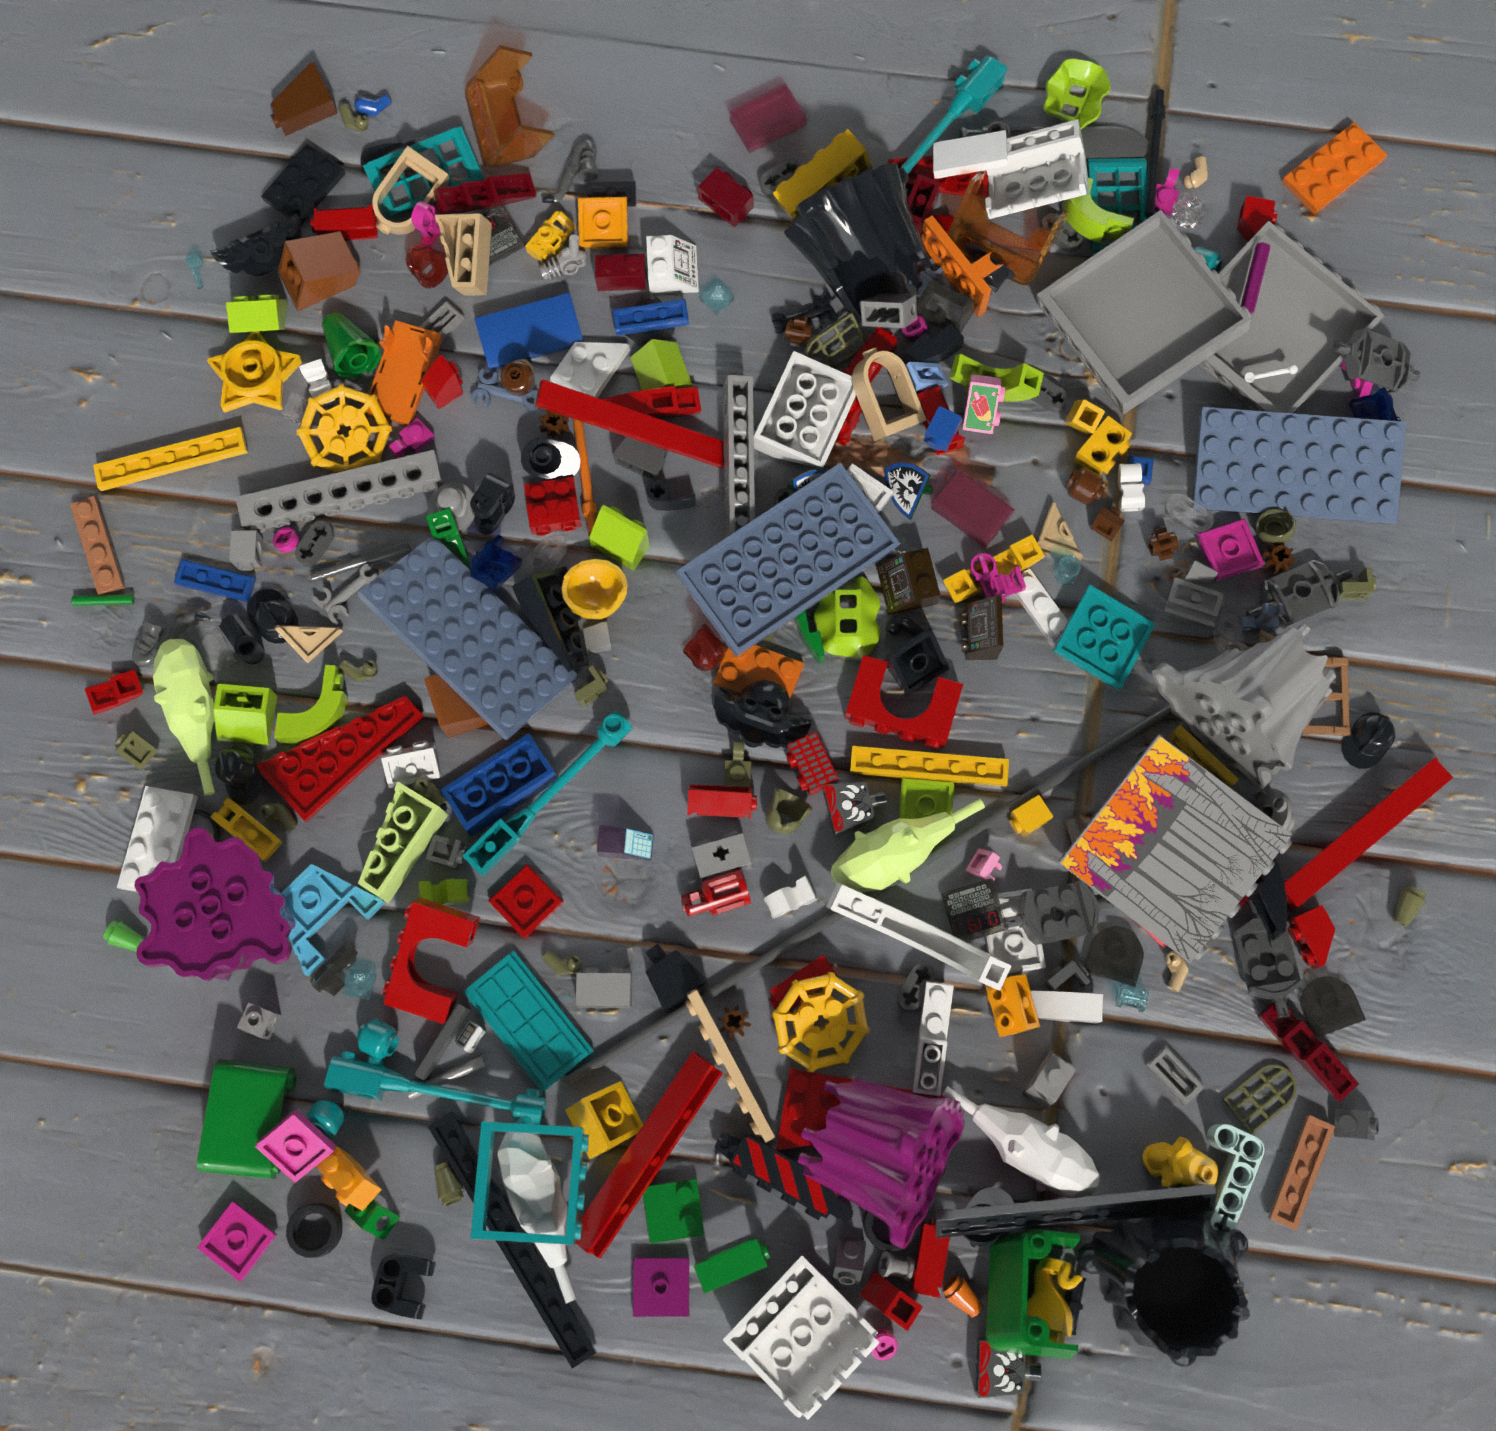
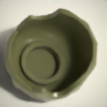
(1275, 528)

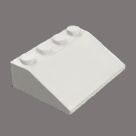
(805, 412)

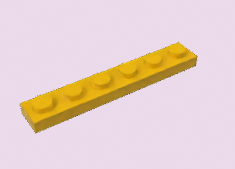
(170, 459)
(929, 766)

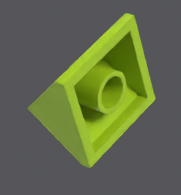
(660, 366)

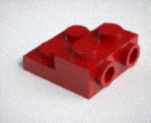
(552, 506)

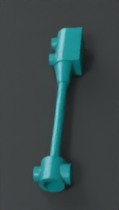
(971, 94)
(506, 835)
(372, 1079)

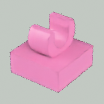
(983, 864)

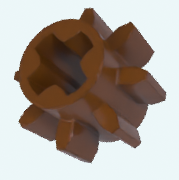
(798, 331)
(554, 431)
(1162, 543)
(1284, 556)
(736, 1014)

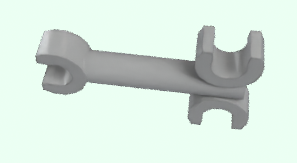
(333, 604)

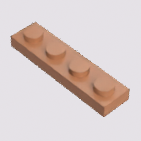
(97, 546)
(1301, 1172)

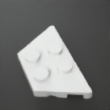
(590, 366)

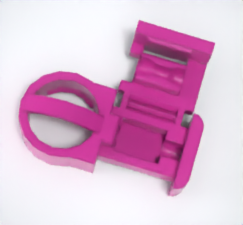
(424, 220)
(997, 584)

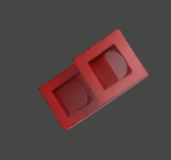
(115, 692)

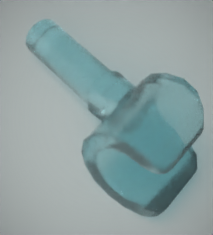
(194, 262)

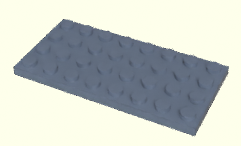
(1299, 465)
(787, 559)
(468, 636)

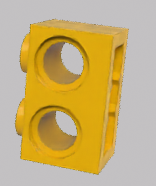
(1100, 445)

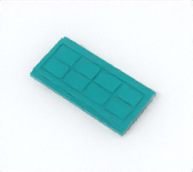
(528, 1021)

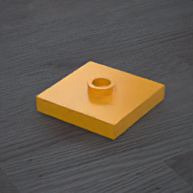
(603, 222)

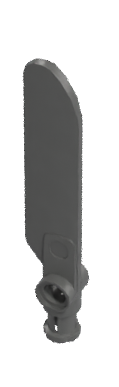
(1097, 140)

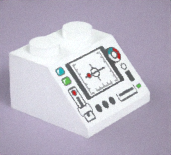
(671, 265)

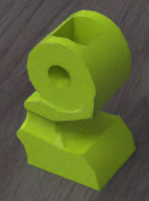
(446, 892)

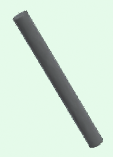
(360, 561)

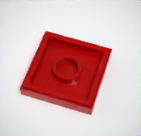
(525, 901)

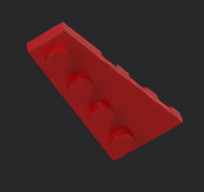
(949, 185)

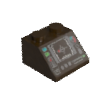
(908, 582)
(982, 629)

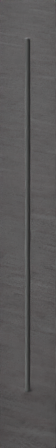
(833, 917)

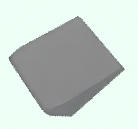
(1200, 574)
(597, 638)

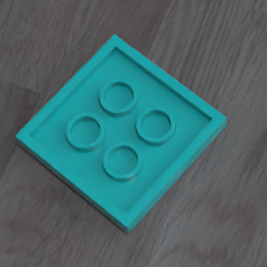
(1103, 637)

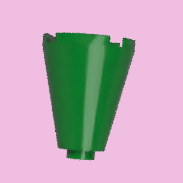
(349, 347)

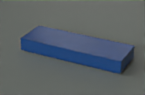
(650, 317)
(214, 581)

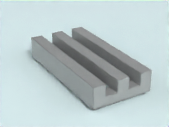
(457, 319)
(1165, 1051)

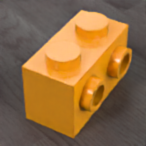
(1013, 1006)
(348, 1178)

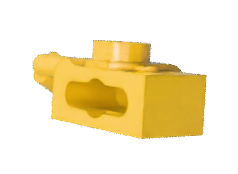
(549, 237)

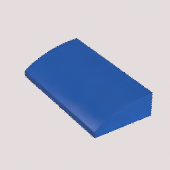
(528, 331)
(499, 784)

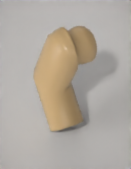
(1198, 176)
(1178, 970)

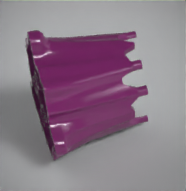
(213, 910)
(885, 1151)

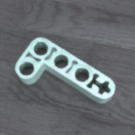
(1226, 1181)

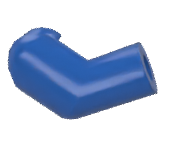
(372, 107)

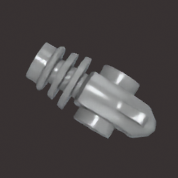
(568, 260)

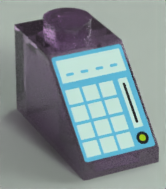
(624, 843)

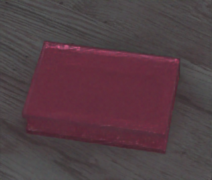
(767, 118)
(972, 508)

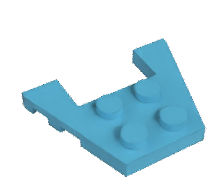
(313, 901)

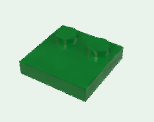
(673, 1211)

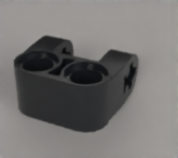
(496, 501)
(396, 1283)

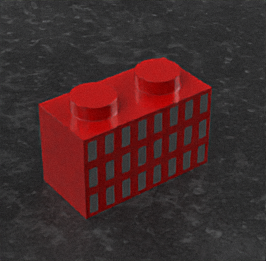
(811, 764)

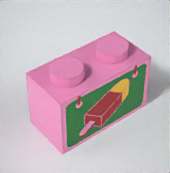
(982, 404)

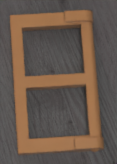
(1343, 730)

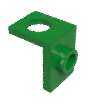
(370, 1215)

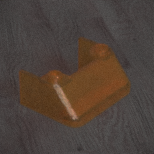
(494, 111)
(1017, 253)

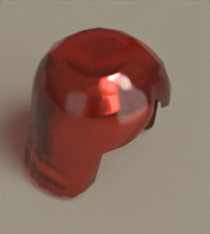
(420, 257)
(705, 649)

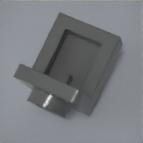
(446, 852)
(1059, 975)
(1355, 1124)
(849, 1261)

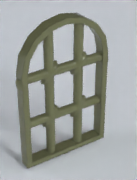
(838, 334)
(1259, 1107)

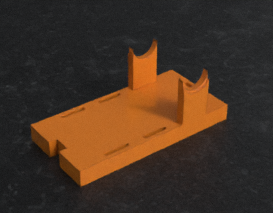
(957, 269)
(406, 357)

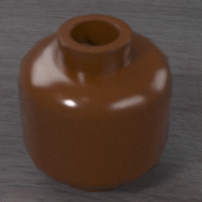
(521, 385)
(1085, 485)

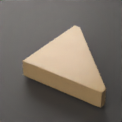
(1057, 536)
(308, 640)

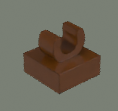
(1108, 523)

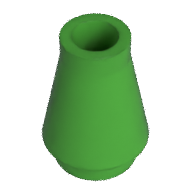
(122, 936)

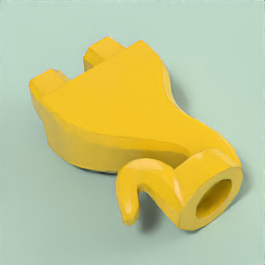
(1048, 1301)

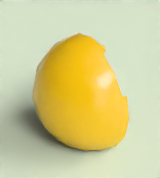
(594, 588)

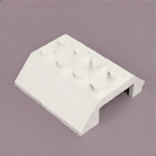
(1040, 170)
(802, 1338)

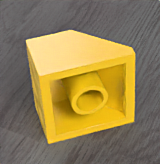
(606, 1117)

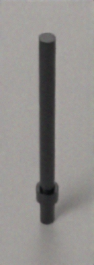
(1157, 114)

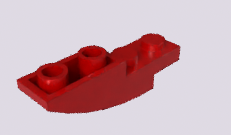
(661, 401)

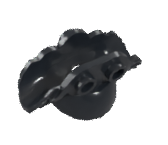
(259, 251)
(760, 715)

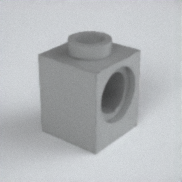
(246, 549)
(259, 1021)

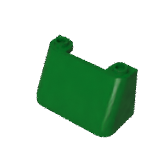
(240, 1110)

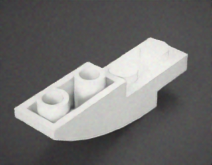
(932, 1038)

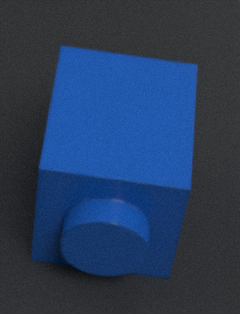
(942, 429)

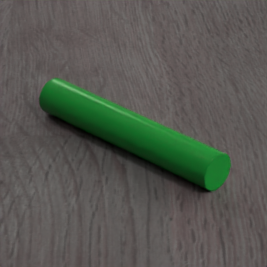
(92, 600)

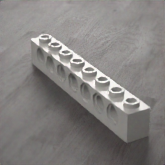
(738, 452)
(253, 505)

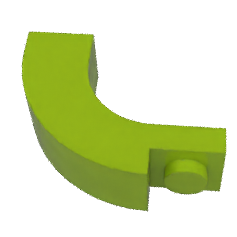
(1094, 221)
(1019, 382)
(322, 717)

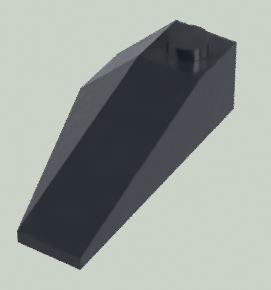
(544, 606)

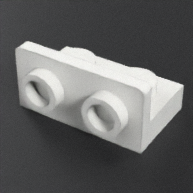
(410, 763)

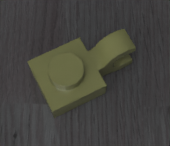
(737, 771)

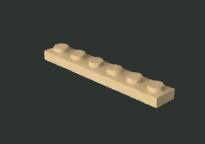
(733, 1077)

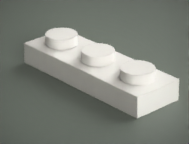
(1041, 608)

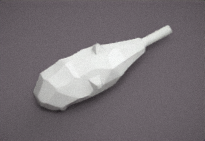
(1035, 1149)
(536, 1197)

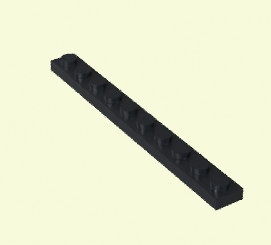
(1074, 1210)
(520, 1255)

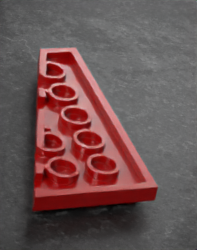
(329, 762)
(808, 1104)

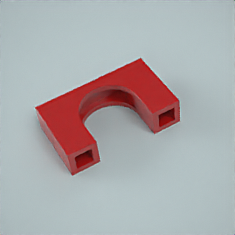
(930, 727)
(406, 987)

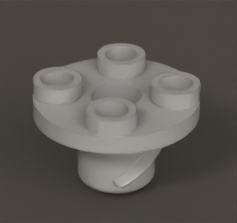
(457, 498)
(1276, 806)

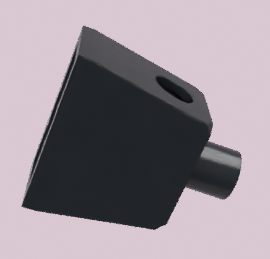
(672, 977)

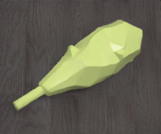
(186, 701)
(894, 849)

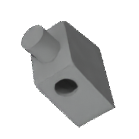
(897, 312)
(1049, 1080)

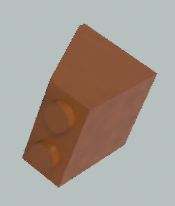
(317, 268)
(452, 711)

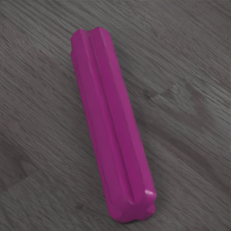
(1255, 276)

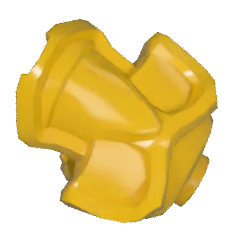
(1179, 1164)

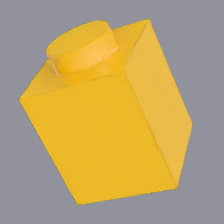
(1084, 416)
(1030, 816)

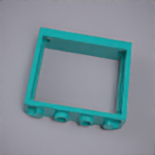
(483, 1179)

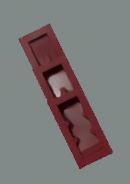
(485, 194)
(1310, 1052)

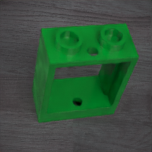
(732, 1264)

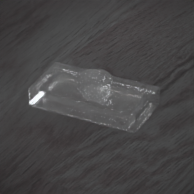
(212, 645)

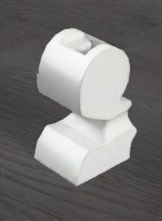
(318, 379)
(1131, 486)
(790, 898)

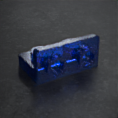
(1374, 406)
(493, 564)

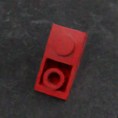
(1254, 215)
(442, 382)
(1314, 935)
(891, 1301)

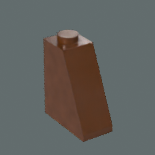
(302, 102)

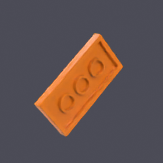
(1334, 168)

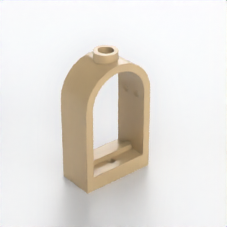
(420, 165)
(904, 387)

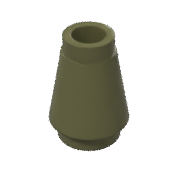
(1408, 905)
(448, 1185)

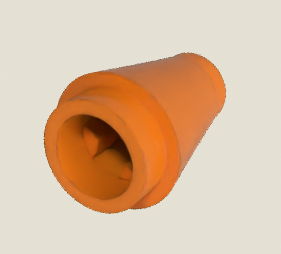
(961, 1295)

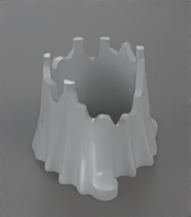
(1250, 702)

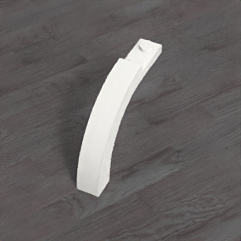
(919, 935)

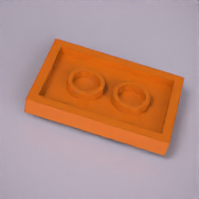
(758, 665)

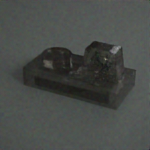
(327, 976)

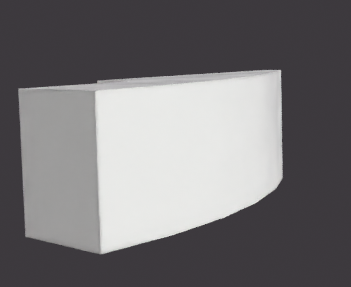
(1068, 1006)

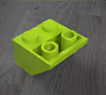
(261, 315)
(619, 537)
(244, 714)

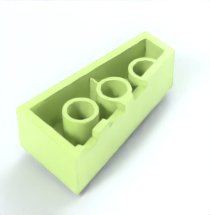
(400, 841)

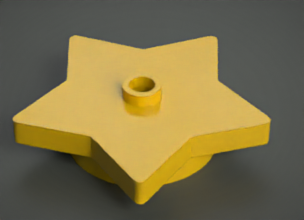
(253, 373)

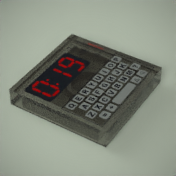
(504, 235)
(974, 910)

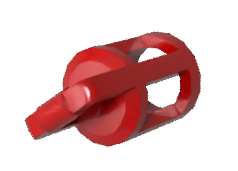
(717, 904)

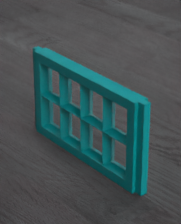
(465, 155)
(1118, 166)

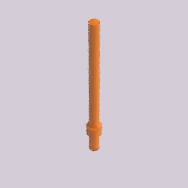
(589, 507)

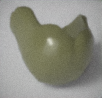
(790, 805)

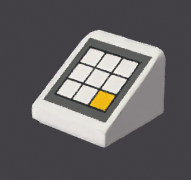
(470, 1037)

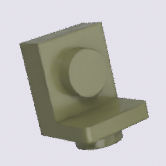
(1359, 588)
(591, 691)
(134, 749)

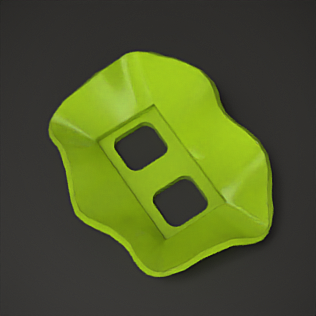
(1082, 74)
(829, 614)

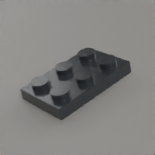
(303, 183)

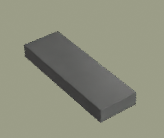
(442, 1042)

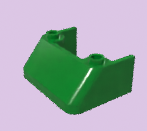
(1007, 1320)

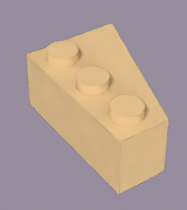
(467, 251)

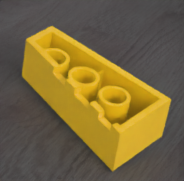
(828, 167)

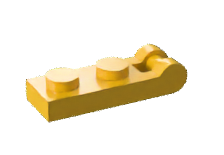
(247, 829)

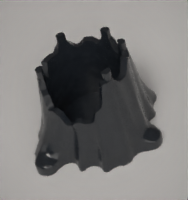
(861, 235)
(1172, 1282)

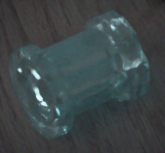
(1072, 575)
(1132, 997)

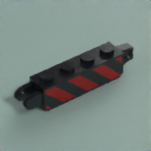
(783, 1175)

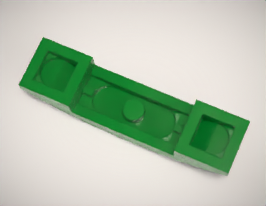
(445, 530)
(811, 640)

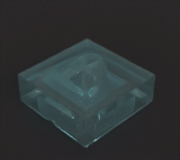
(717, 297)
(359, 984)

